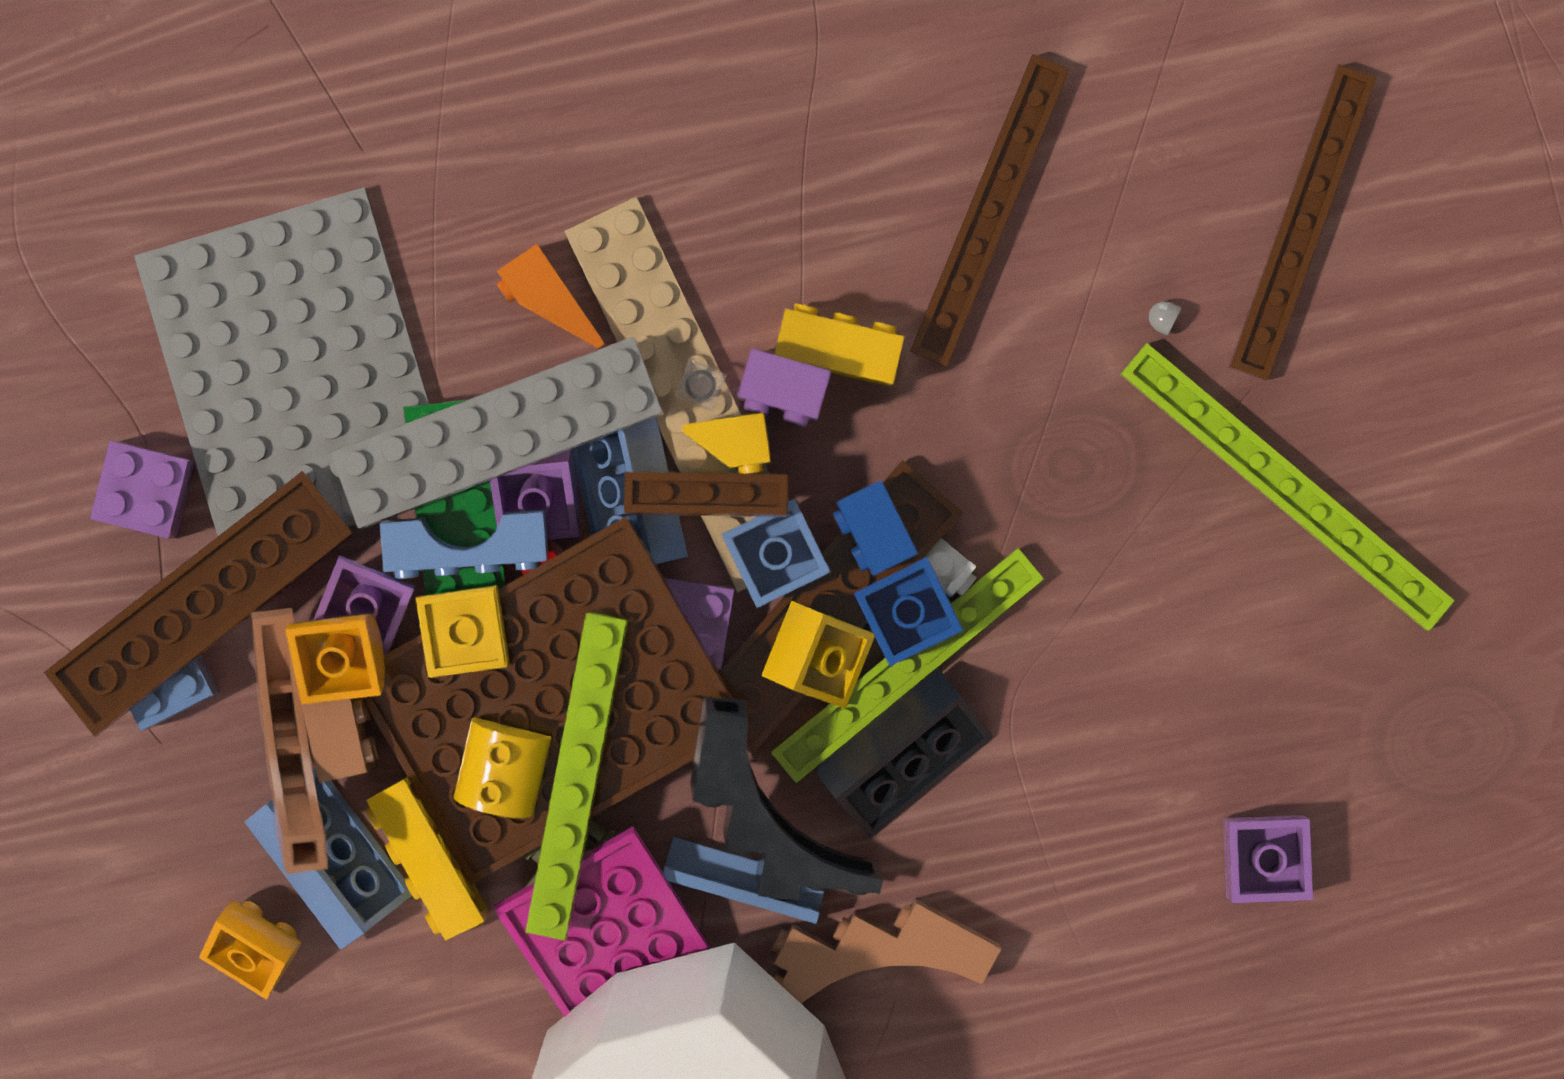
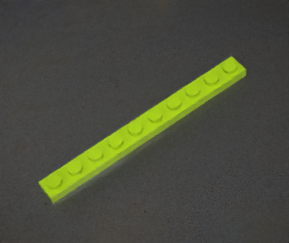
(1287, 487)

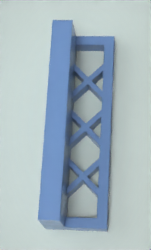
(732, 878)

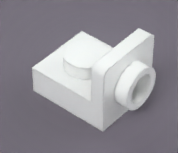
(951, 568)

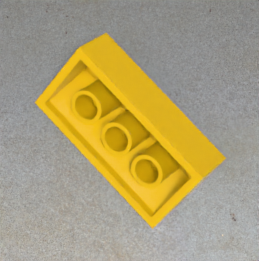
(431, 866)

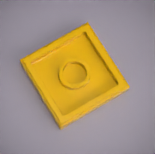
(462, 631)

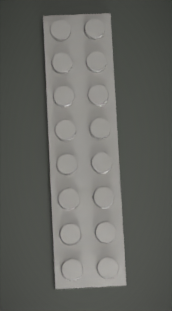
(496, 433)

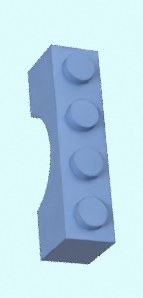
(413, 546)

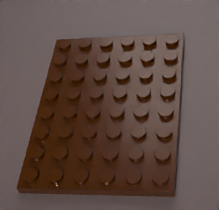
(544, 614)

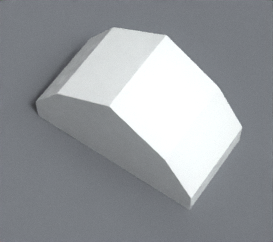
(690, 1020)

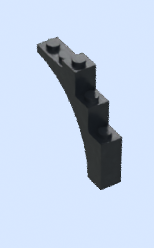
(751, 822)

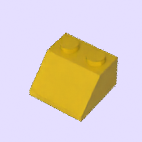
(734, 441)
(818, 655)

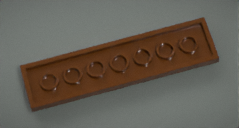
(926, 519)
(198, 604)

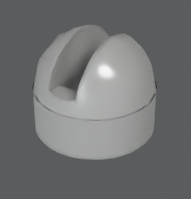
(1163, 316)

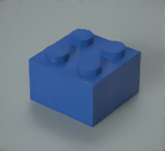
(875, 528)
(908, 611)

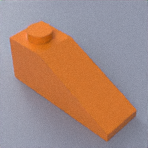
(541, 290)

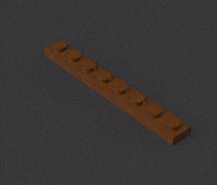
(989, 210)
(1302, 222)

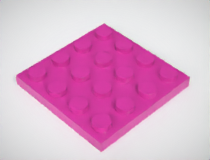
(619, 922)

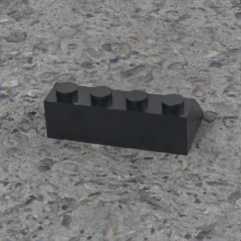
(903, 753)

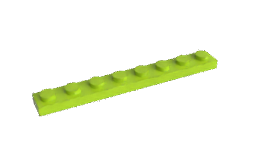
(887, 683)
(576, 776)

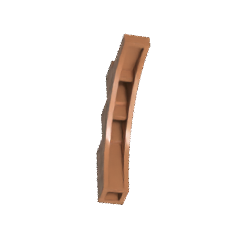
(286, 746)
(922, 939)

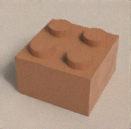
(340, 738)

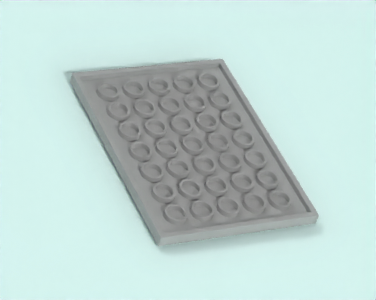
(282, 348)

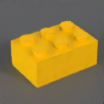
(840, 345)

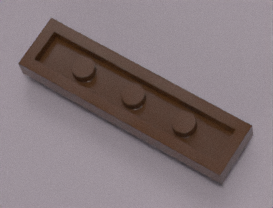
(706, 494)

